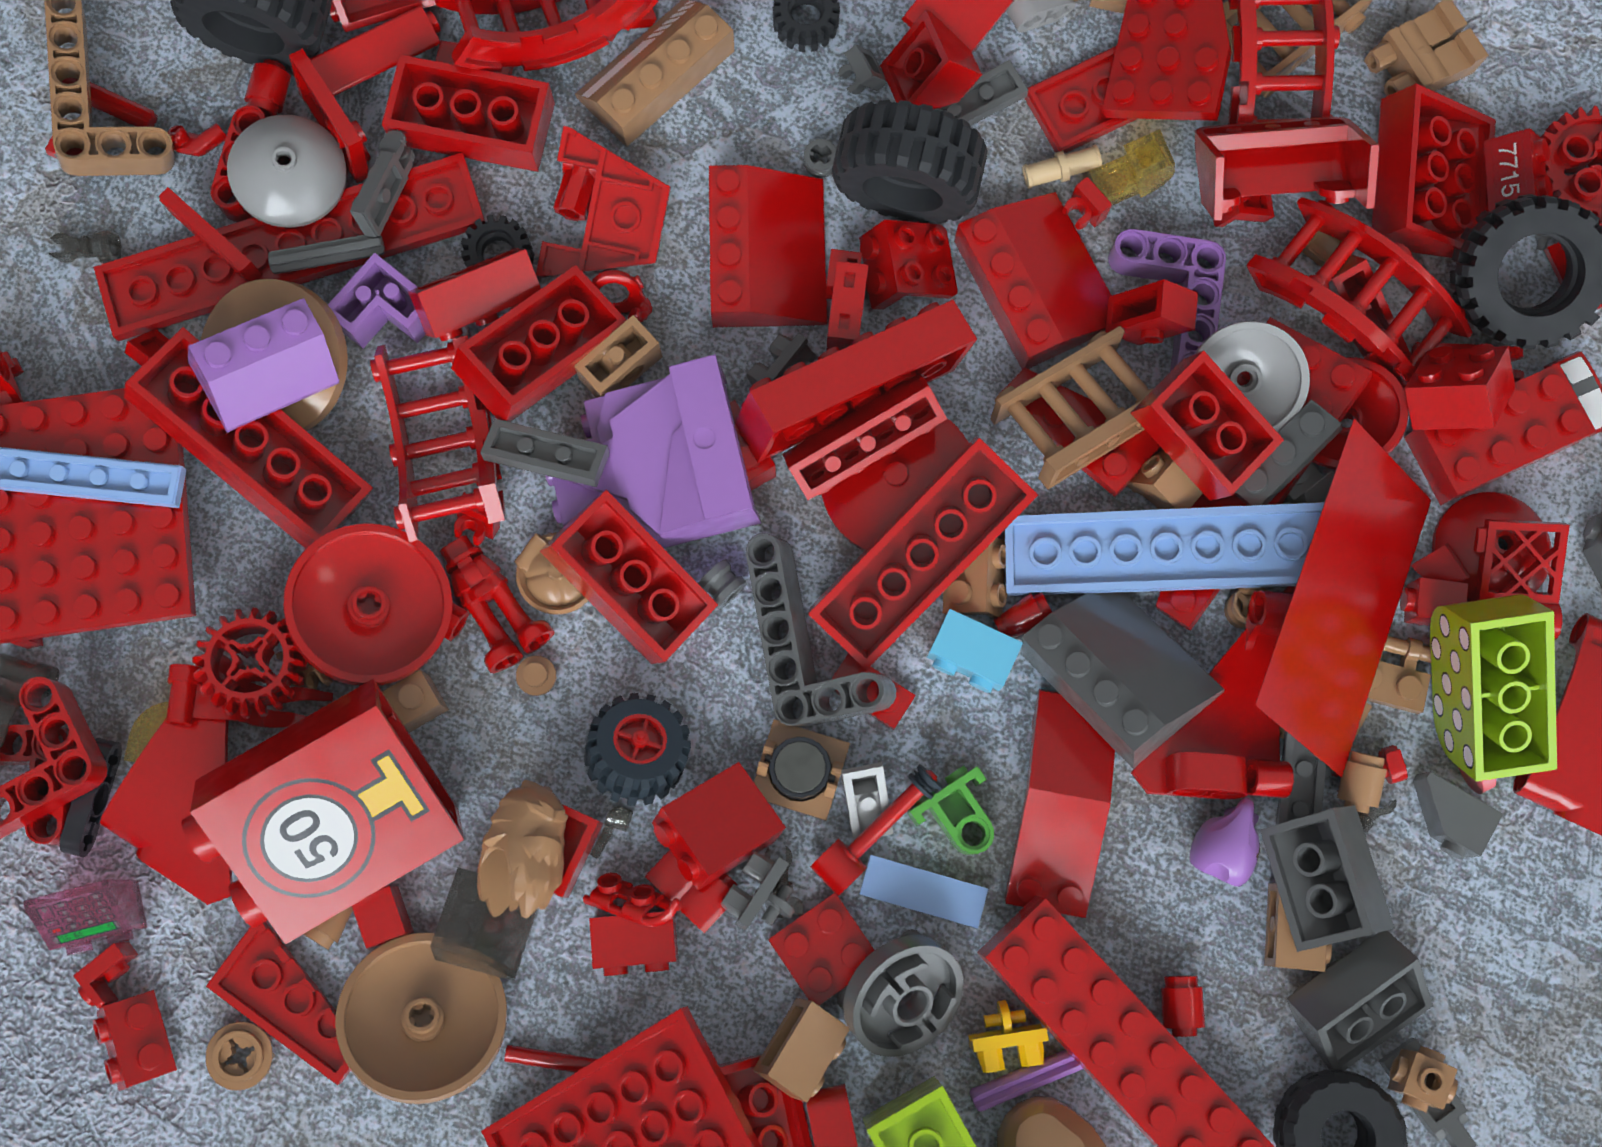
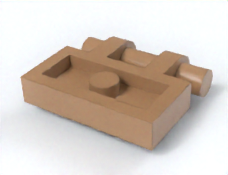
(1402, 685)

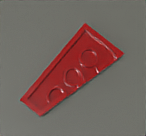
(1114, 468)
(282, 999)

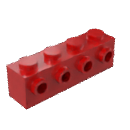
(864, 436)

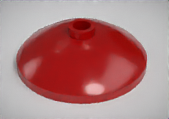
(1378, 409)
(1459, 526)

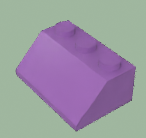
(263, 364)

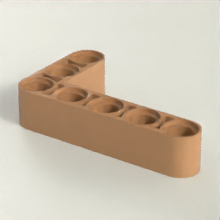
(76, 98)

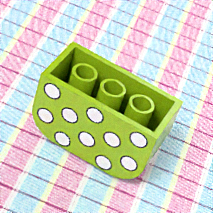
(1495, 686)

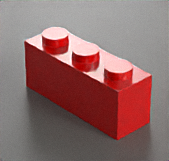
(474, 294)

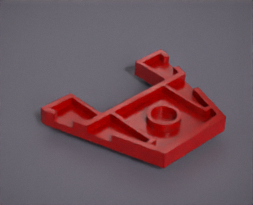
(623, 213)

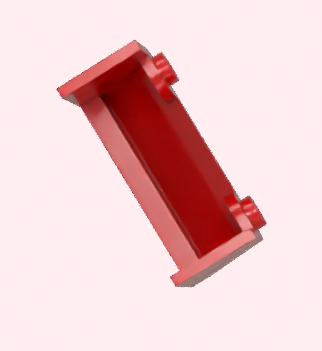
(1283, 158)

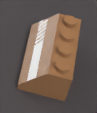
(658, 69)

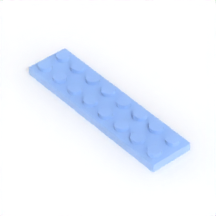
(1159, 549)

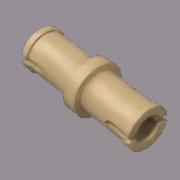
(1061, 166)

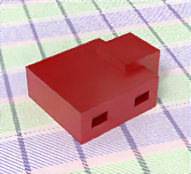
(847, 291)

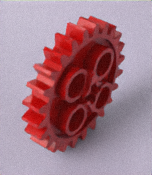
(1583, 137)

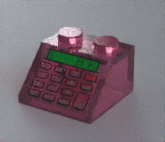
(88, 914)

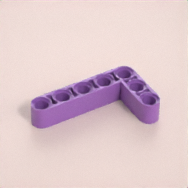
(1183, 271)

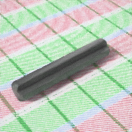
(325, 253)

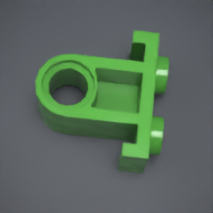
(956, 807)

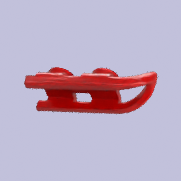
(638, 900)

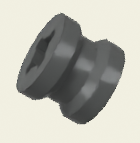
(722, 583)

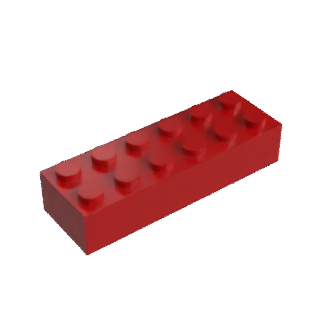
(841, 381)
(265, 461)
(922, 552)

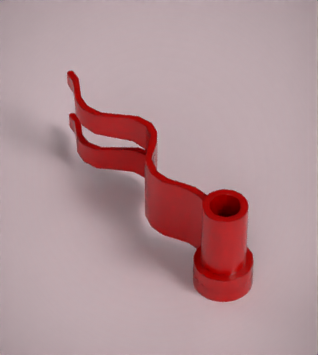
(188, 702)

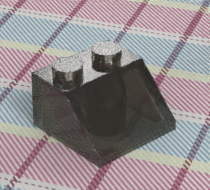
(476, 939)

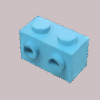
(974, 651)

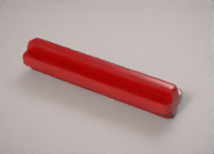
(119, 106)

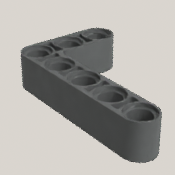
(797, 646)

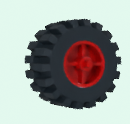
(637, 749)

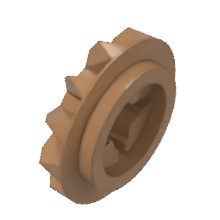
(222, 1048)

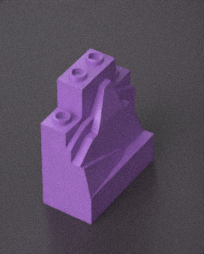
(669, 457)

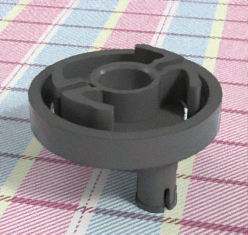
(885, 978)

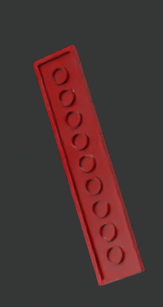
(190, 279)

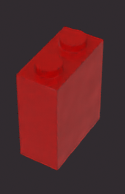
(717, 825)

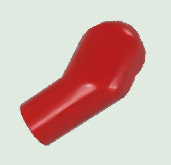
(196, 144)

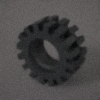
(806, 33)
(493, 231)

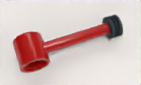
(842, 863)

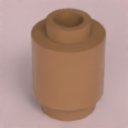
(1362, 781)

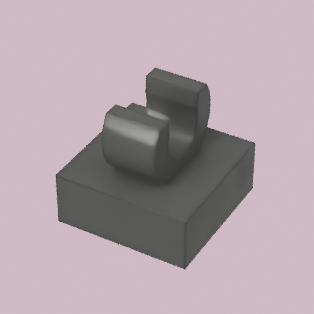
(866, 70)

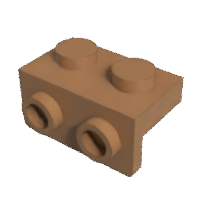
(981, 586)

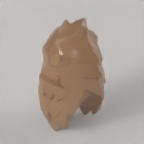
(523, 851)

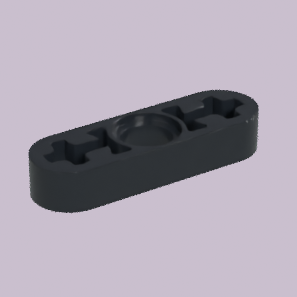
(86, 811)

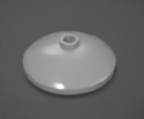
(291, 192)
(1275, 366)

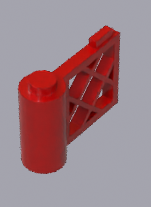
(1485, 543)

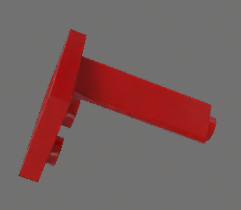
(352, 64)

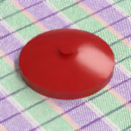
(876, 496)
(367, 604)

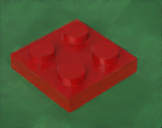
(822, 949)

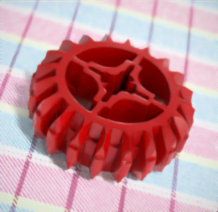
(238, 674)

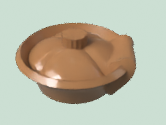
(542, 583)

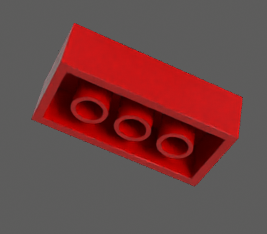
(470, 112)
(536, 344)
(1535, 424)

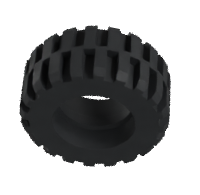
(256, 27)
(909, 161)
(1489, 242)

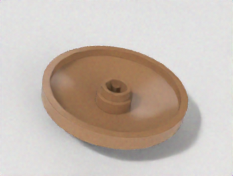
(266, 295)
(417, 1023)

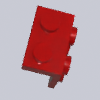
(907, 261)

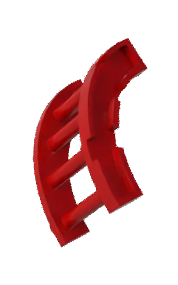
(1249, 39)
(542, 47)
(1349, 317)
(482, 473)

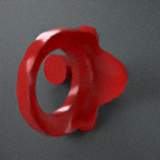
(636, 301)

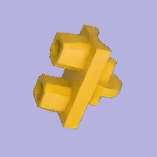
(1027, 1038)

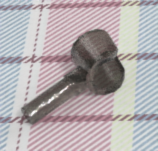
(617, 818)

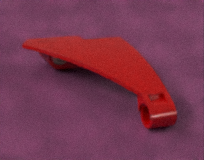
(1231, 743)
(1576, 785)
(160, 794)

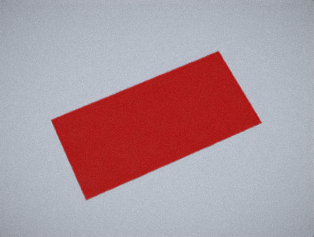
(1344, 601)

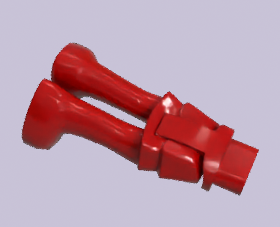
(479, 582)

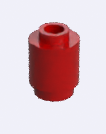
(268, 87)
(1182, 1005)

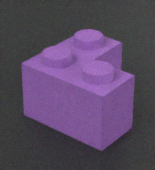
(372, 299)

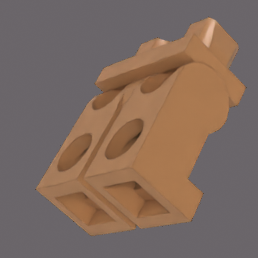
(1428, 51)

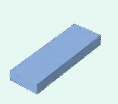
(923, 891)

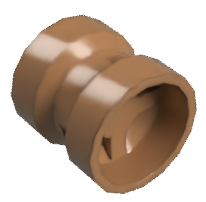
(1233, 606)

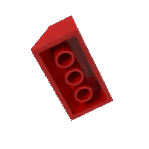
(629, 578)

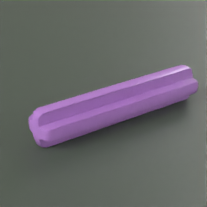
(1023, 1080)

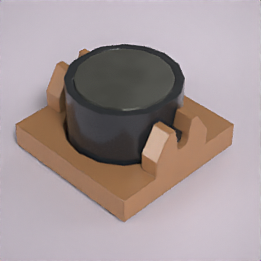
(800, 768)

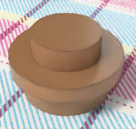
(536, 675)

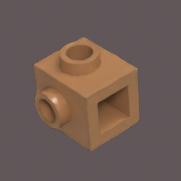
(1409, 1075)

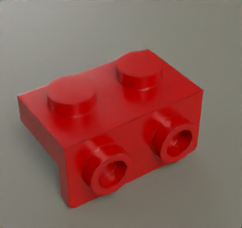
(134, 1040)

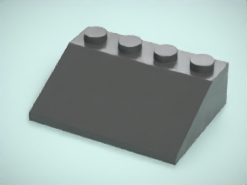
(1119, 672)

